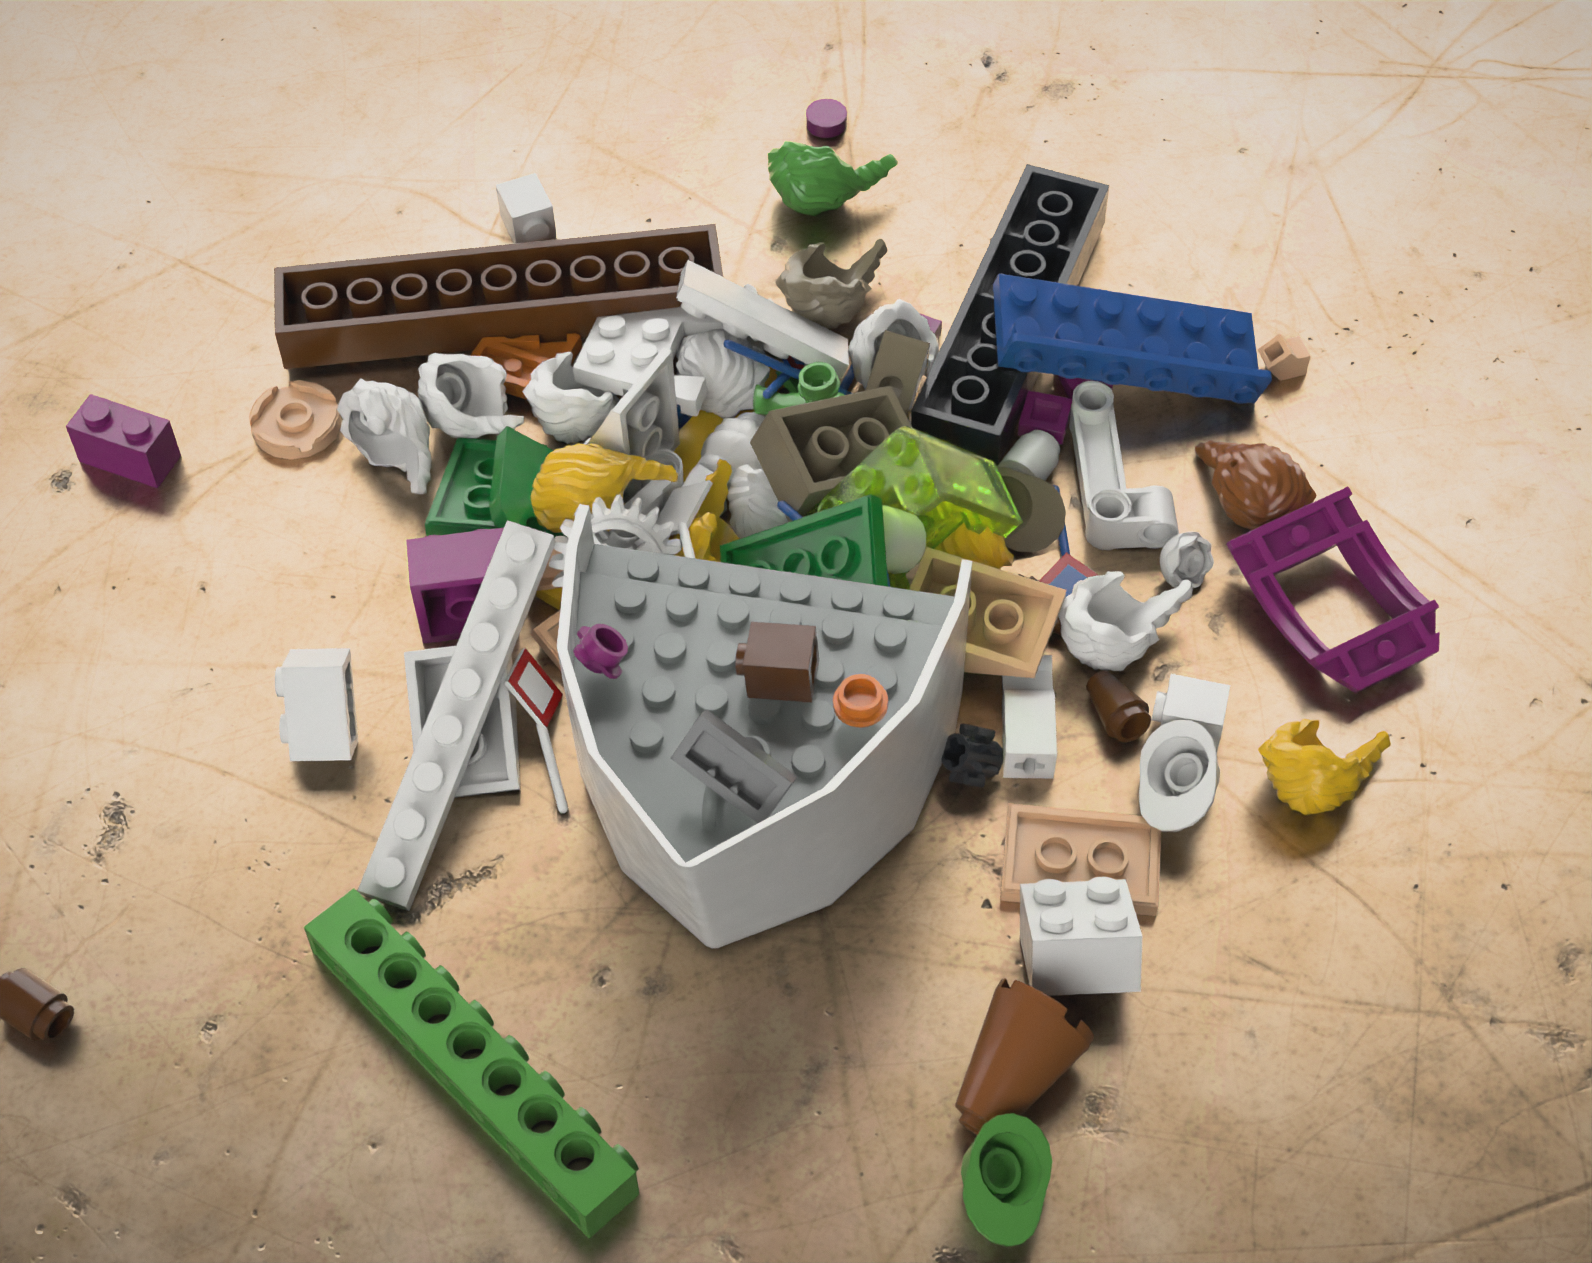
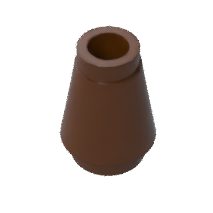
(1119, 708)

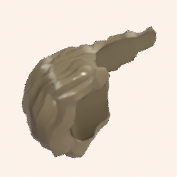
(824, 290)

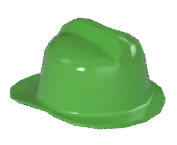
(1006, 1179)

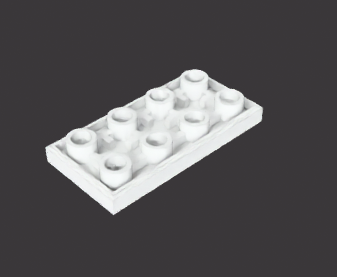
(753, 315)

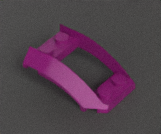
(1310, 532)

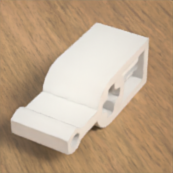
(1029, 724)

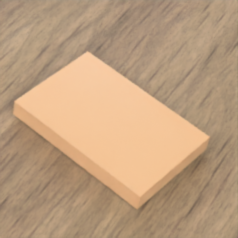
(1080, 847)

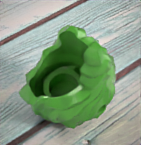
(818, 179)

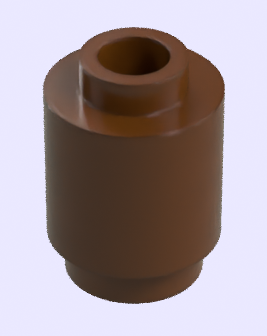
(34, 1006)

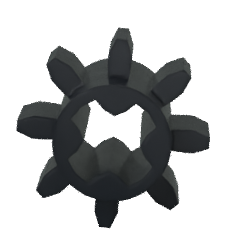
(972, 755)

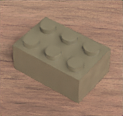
(820, 442)

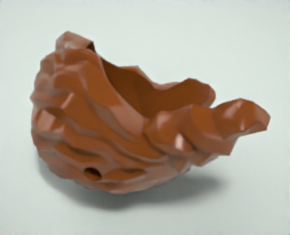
(1255, 481)

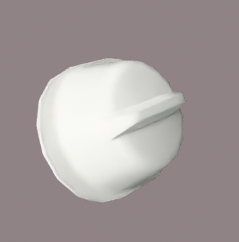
(1177, 775)

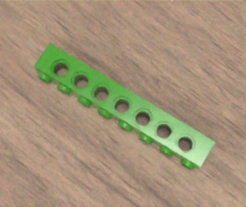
(586, 1195)

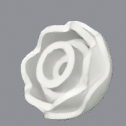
(1186, 558)

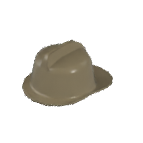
(1039, 509)

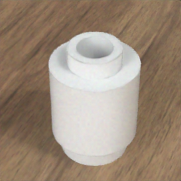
(1033, 454)

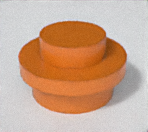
(860, 701)

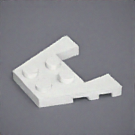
(626, 344)

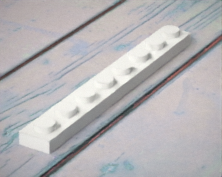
(457, 716)

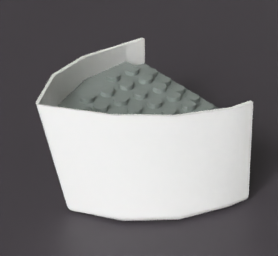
(853, 784)

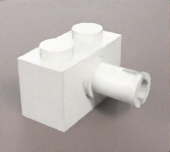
(318, 704)

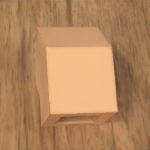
(1285, 357)

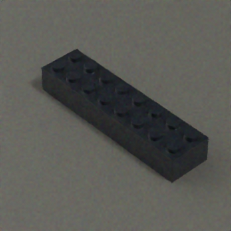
(1043, 237)

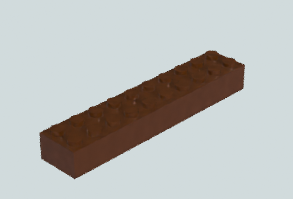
(461, 295)

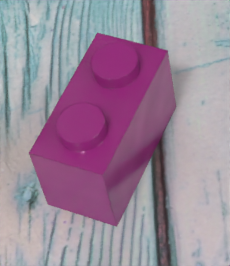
(123, 440)

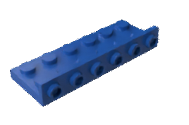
(1126, 339)

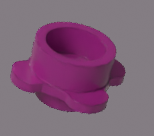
(601, 649)

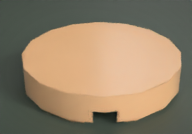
(295, 420)

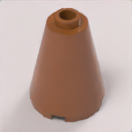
(1018, 1054)

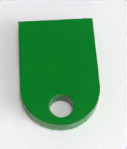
(514, 471)

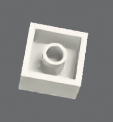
(1080, 937)

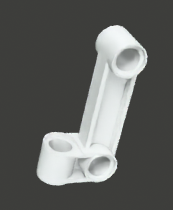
(1113, 512)

